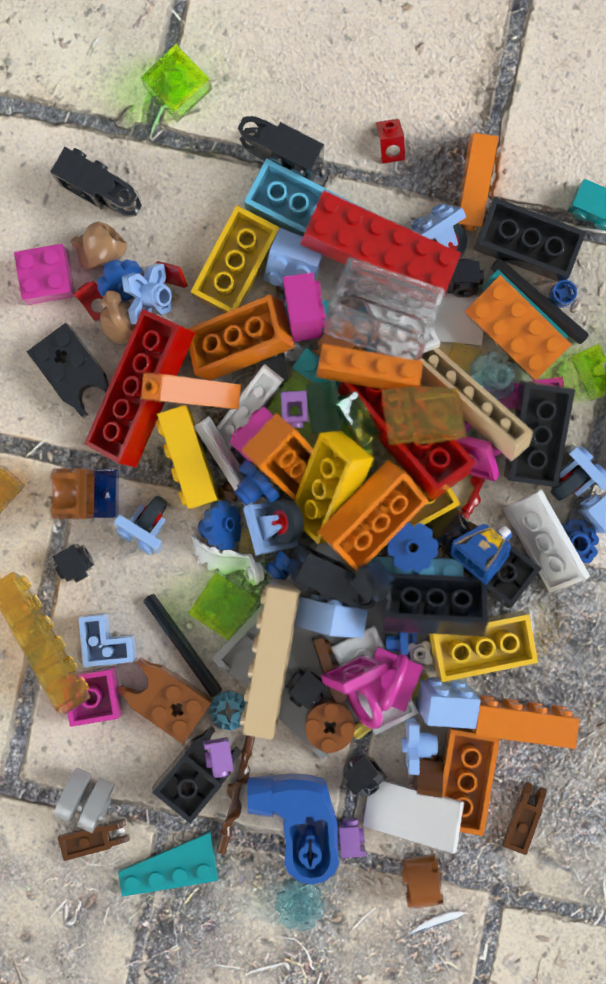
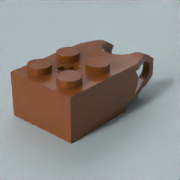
(72, 493)
(157, 700)

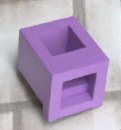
(296, 399)
(219, 756)
(350, 838)

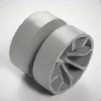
(90, 802)

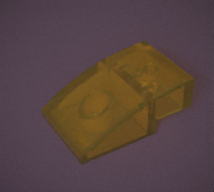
(423, 414)

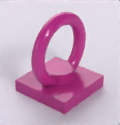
(482, 453)
(354, 677)
(398, 685)

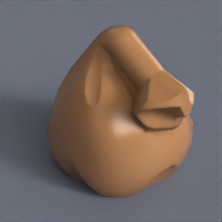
(98, 246)
(115, 318)

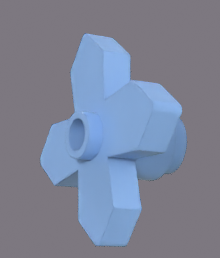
(148, 292)
(417, 745)

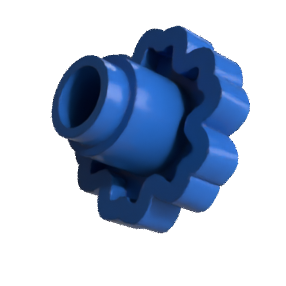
(113, 273)
(254, 485)
(221, 525)
(584, 537)
(425, 550)

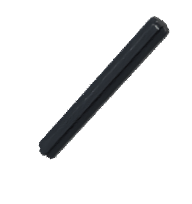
(560, 318)
(182, 645)

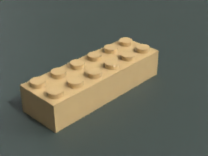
(271, 658)

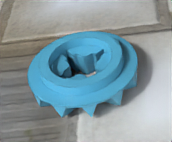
(219, 703)

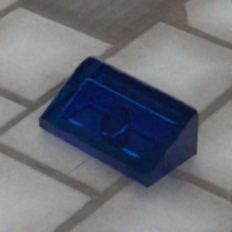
(106, 493)

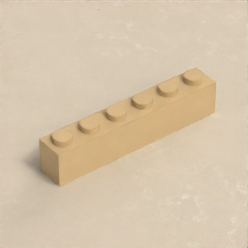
(477, 404)

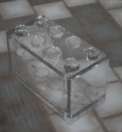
(388, 292)

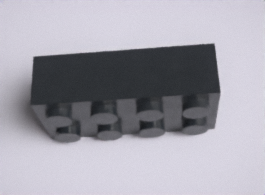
(529, 240)
(547, 413)
(436, 605)

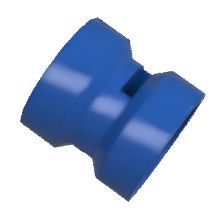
(566, 290)
(279, 566)

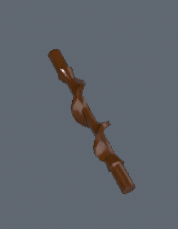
(233, 791)

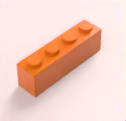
(368, 368)

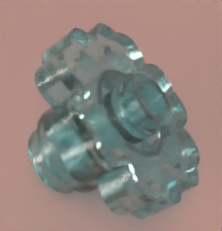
(494, 374)
(302, 895)

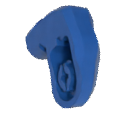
(307, 821)

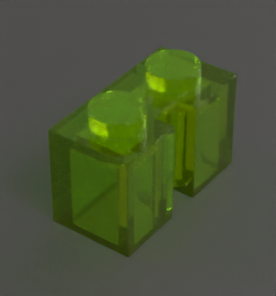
(591, 371)

